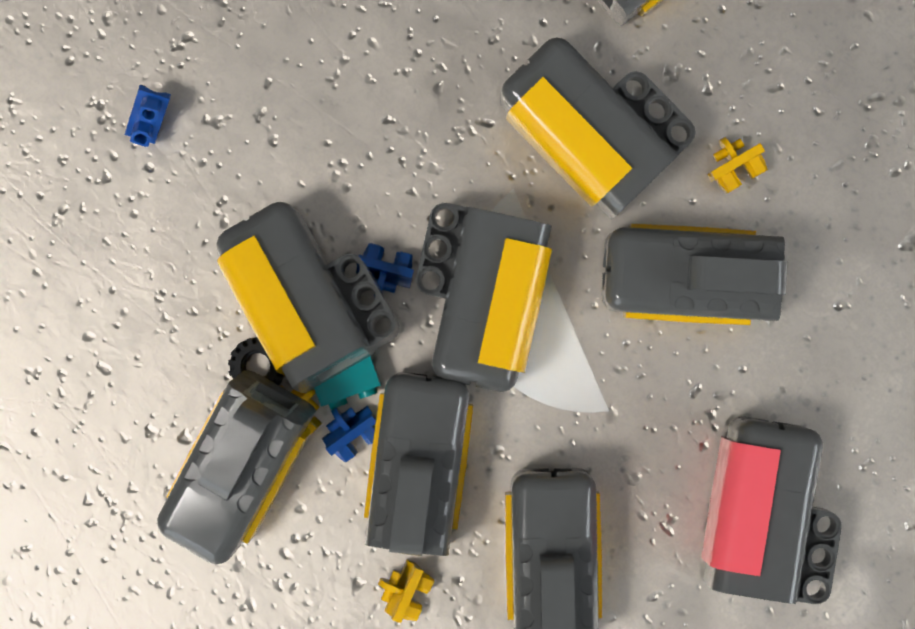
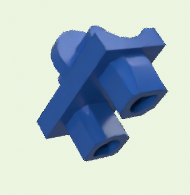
(146, 116)
(387, 274)
(346, 428)

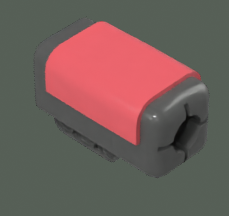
(763, 515)

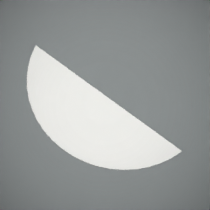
(556, 364)

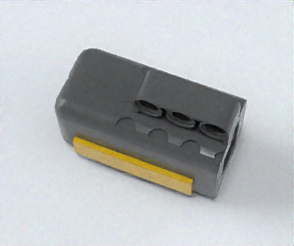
(588, 130)
(694, 274)
(491, 292)
(297, 301)
(418, 464)
(235, 467)
(553, 550)

